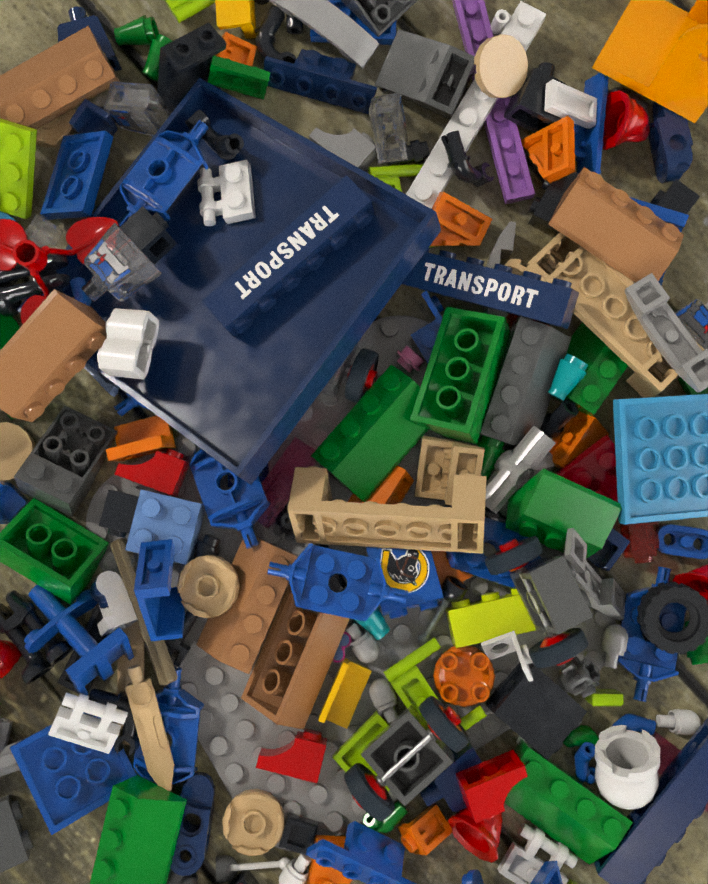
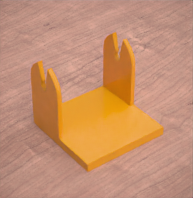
(661, 54)

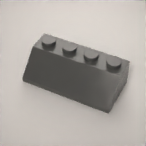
(524, 380)

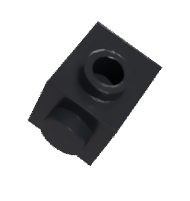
(676, 197)
(149, 234)
(118, 513)

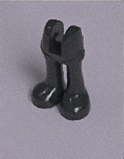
(12, 295)
(11, 625)

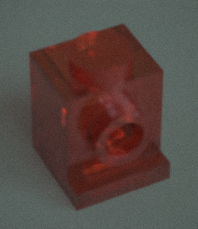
(642, 541)

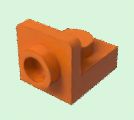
(238, 50)
(425, 831)

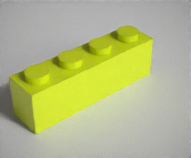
(487, 618)

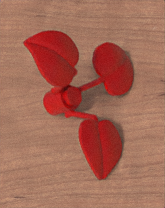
(18, 249)

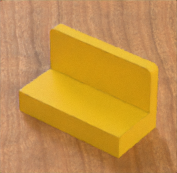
(237, 14)
(344, 693)

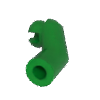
(580, 735)
(389, 823)

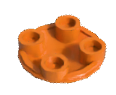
(464, 676)

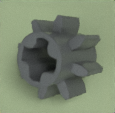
(580, 677)

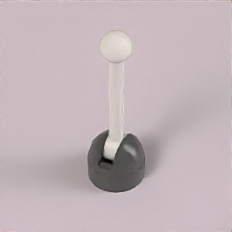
(227, 867)

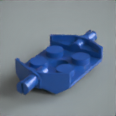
(181, 160)
(231, 508)
(474, 563)
(311, 576)
(641, 656)
(181, 721)

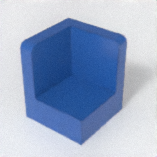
(11, 502)

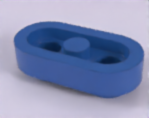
(682, 541)

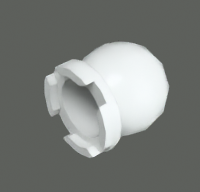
(627, 767)

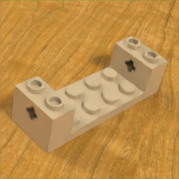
(606, 311)
(400, 526)

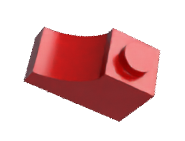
(162, 472)
(298, 759)
(488, 784)

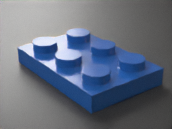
(77, 175)

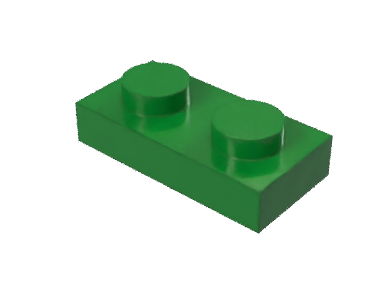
(238, 77)

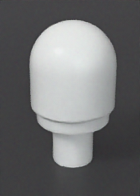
(679, 721)
(295, 871)

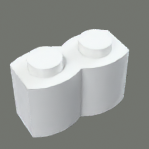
(128, 343)

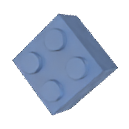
(166, 518)

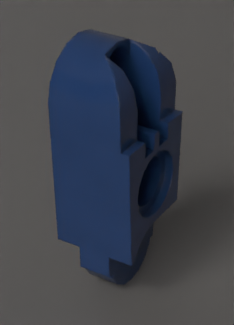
(669, 144)
(200, 794)

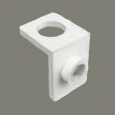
(513, 645)

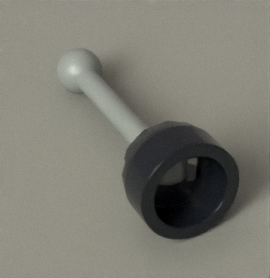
(453, 591)

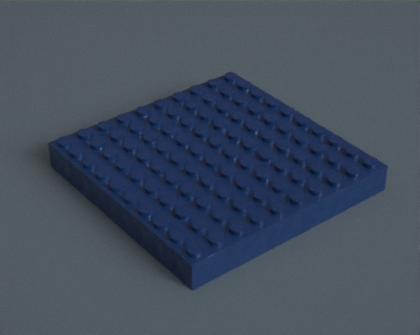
(252, 389)

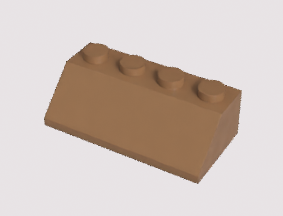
(55, 81)
(616, 227)
(47, 354)
(241, 631)
(293, 663)

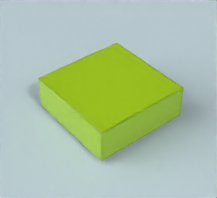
(606, 697)

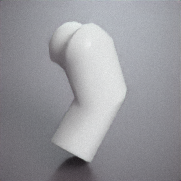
(500, 21)

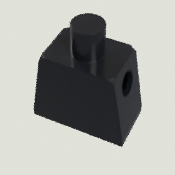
(528, 104)

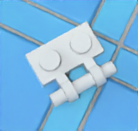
(236, 193)
(84, 729)
(522, 865)

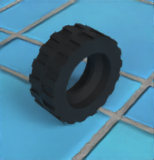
(674, 642)

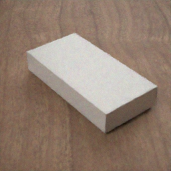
(570, 102)

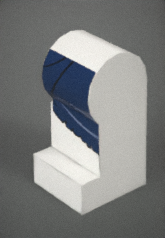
(113, 602)

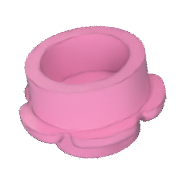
(409, 359)

